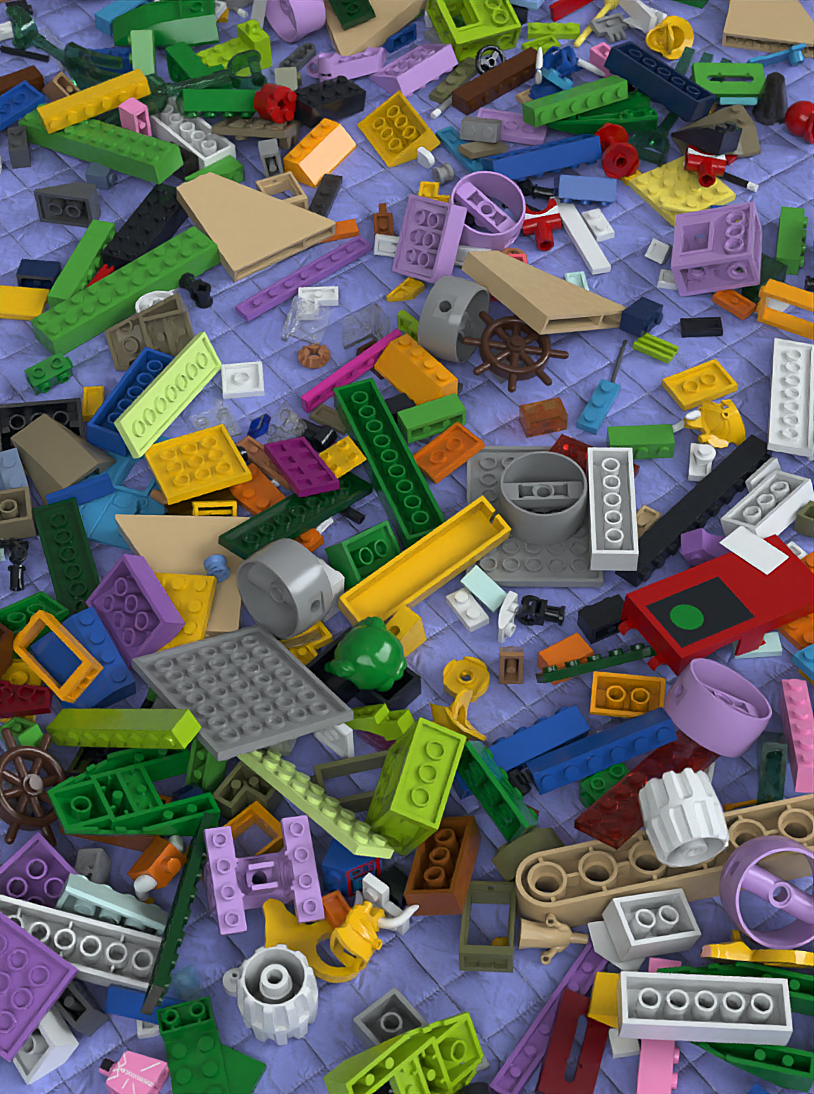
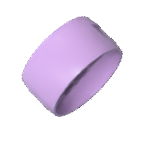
(295, 18)
(471, 194)
(717, 708)
(743, 872)

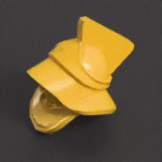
(670, 37)
(455, 716)

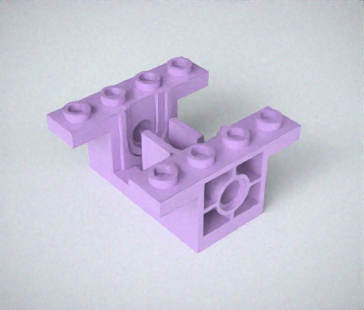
(286, 876)

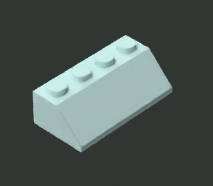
(104, 904)

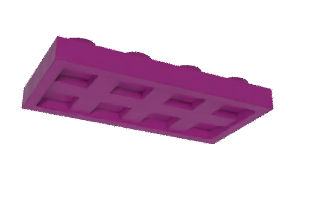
(301, 466)

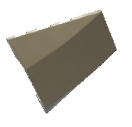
(159, 327)
(57, 455)

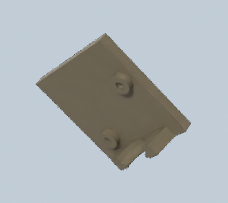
(286, 132)

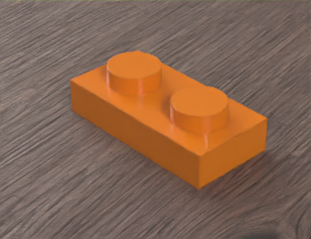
(734, 303)

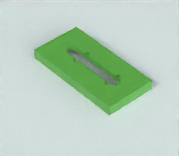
(755, 71)

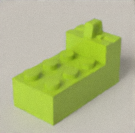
(249, 37)

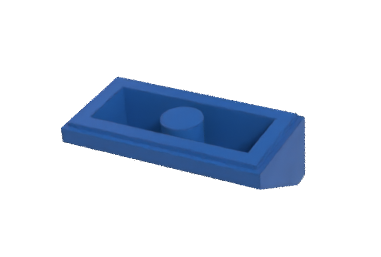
(400, 38)

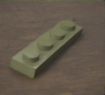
(457, 78)

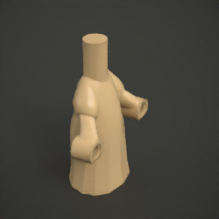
(548, 935)

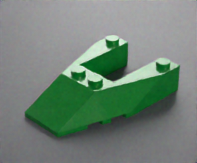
(122, 801)
(774, 1063)

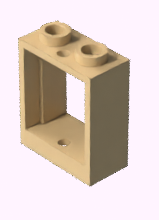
(283, 183)

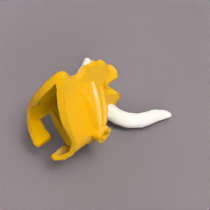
(716, 424)
(359, 931)

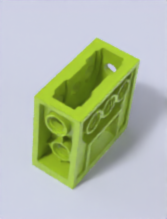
(485, 21)
(415, 785)

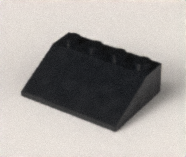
(19, 415)

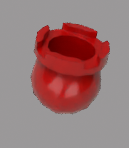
(800, 120)

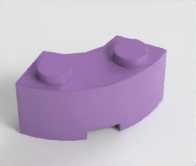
(701, 546)

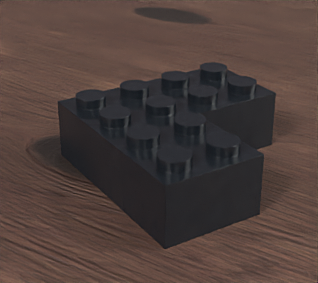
(397, 698)

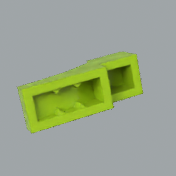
(381, 720)

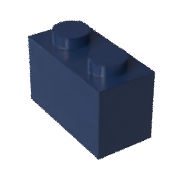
(38, 273)
(641, 317)

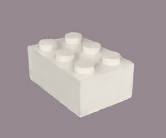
(651, 924)

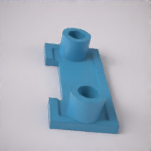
(794, 55)

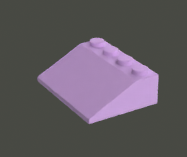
(415, 68)
(429, 238)

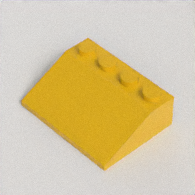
(397, 131)

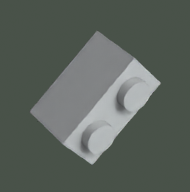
(480, 129)
(270, 157)

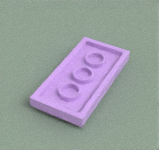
(514, 128)

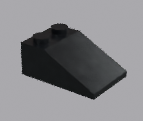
(714, 138)

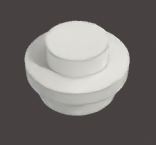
(704, 454)

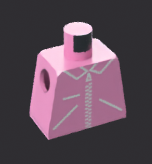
(134, 1074)

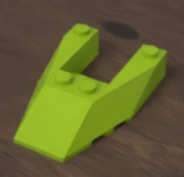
(414, 1061)

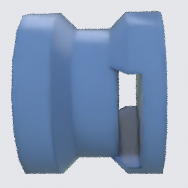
(217, 567)

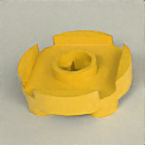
(469, 666)

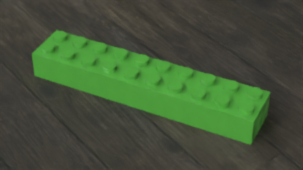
(109, 146)
(116, 295)

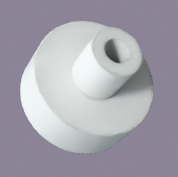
(229, 981)

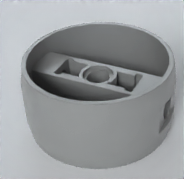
(446, 312)
(543, 483)
(284, 588)

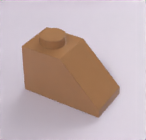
(60, 87)
(511, 665)

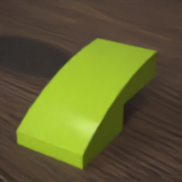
(408, 324)

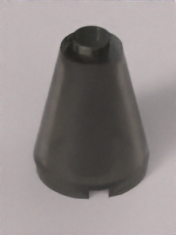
(771, 101)

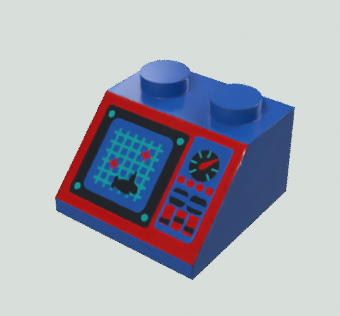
(345, 870)

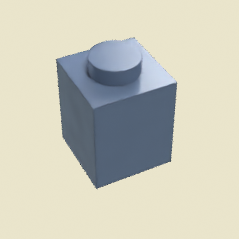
(100, 175)

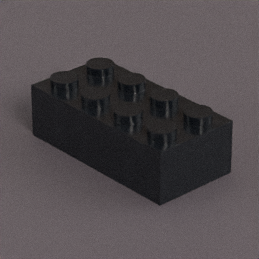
(328, 100)

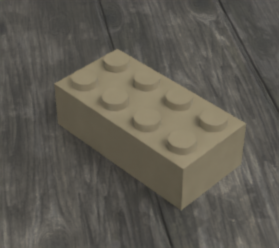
(16, 514)

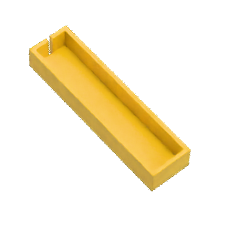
(426, 564)

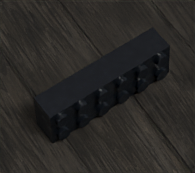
(147, 228)

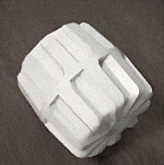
(683, 818)
(277, 994)

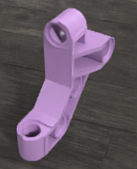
(350, 66)

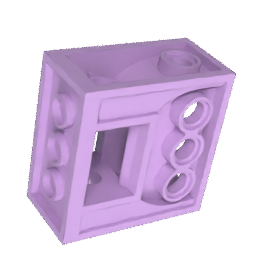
(721, 253)

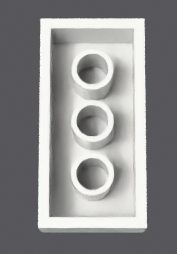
(770, 505)

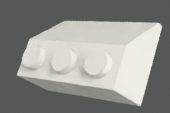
(46, 1048)

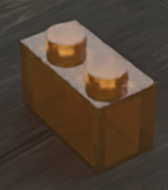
(543, 417)

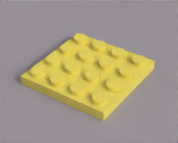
(678, 187)

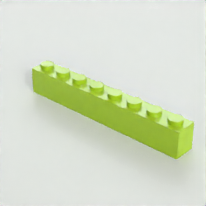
(124, 728)

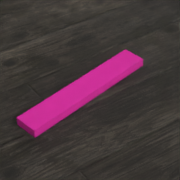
(347, 373)

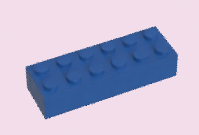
(545, 157)
(101, 427)

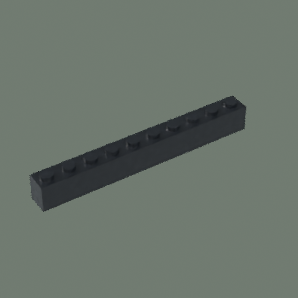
(697, 508)

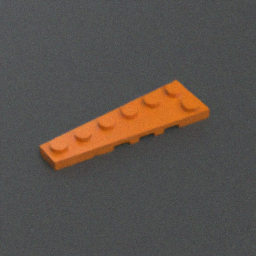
(261, 494)

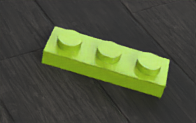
(558, 30)

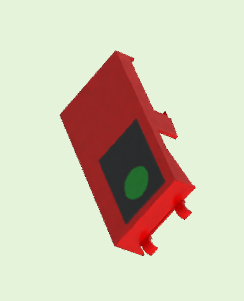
(718, 605)

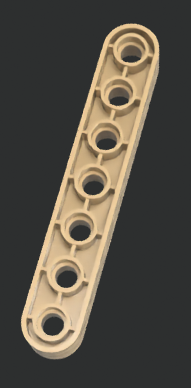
(623, 871)

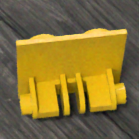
(342, 456)

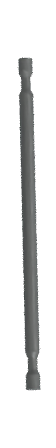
(618, 361)

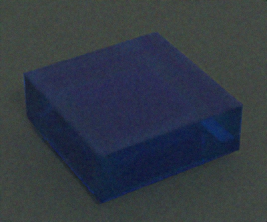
(259, 426)

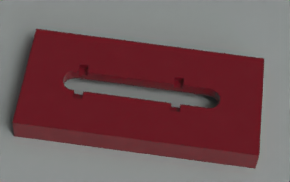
(559, 1045)

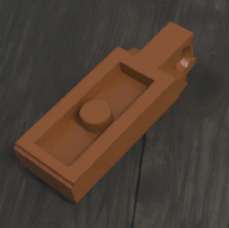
(383, 221)

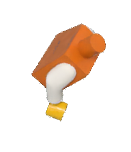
(157, 866)

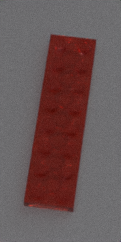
(618, 812)

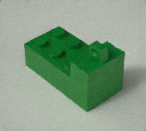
(186, 65)

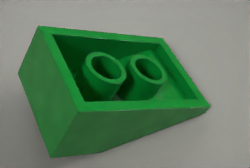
(363, 553)
(19, 613)

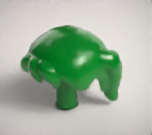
(369, 656)

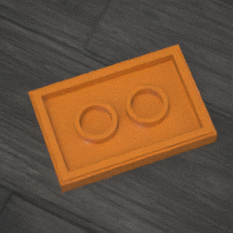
(447, 452)

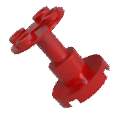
(618, 156)

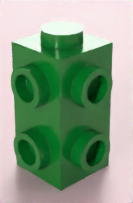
(49, 373)
(597, 785)

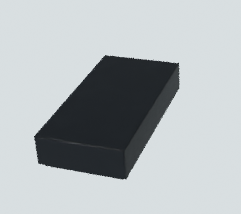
(701, 327)

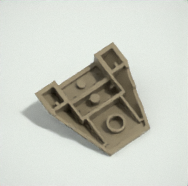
(748, 142)

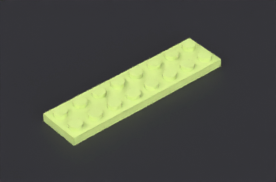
(168, 395)
(316, 804)

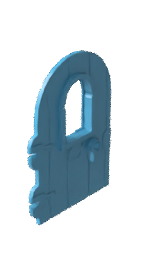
(99, 514)

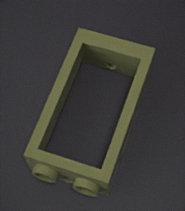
(357, 802)
(486, 957)

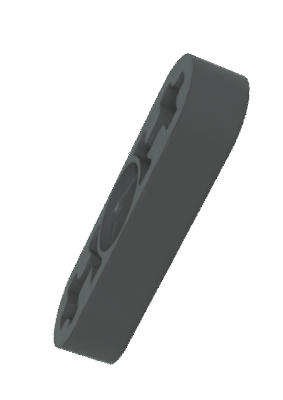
(303, 54)

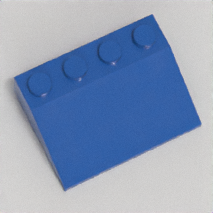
(110, 685)

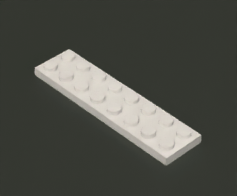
(791, 398)

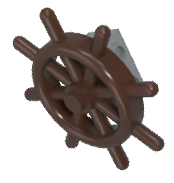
(513, 356)
(24, 788)

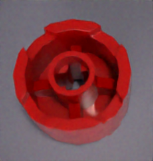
(275, 103)

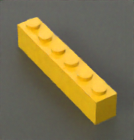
(93, 101)

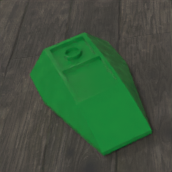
(171, 21)
(630, 113)

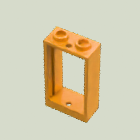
(789, 295)
(82, 675)
(264, 820)

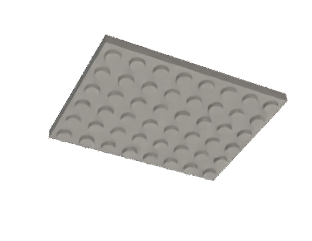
(518, 562)
(242, 691)

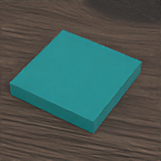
(736, 101)

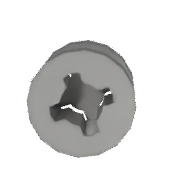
(443, 173)

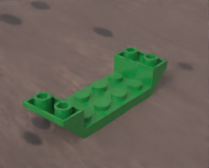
(193, 1048)

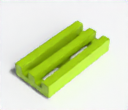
(544, 42)
(656, 345)

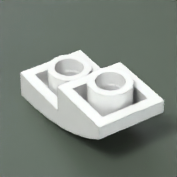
(506, 616)

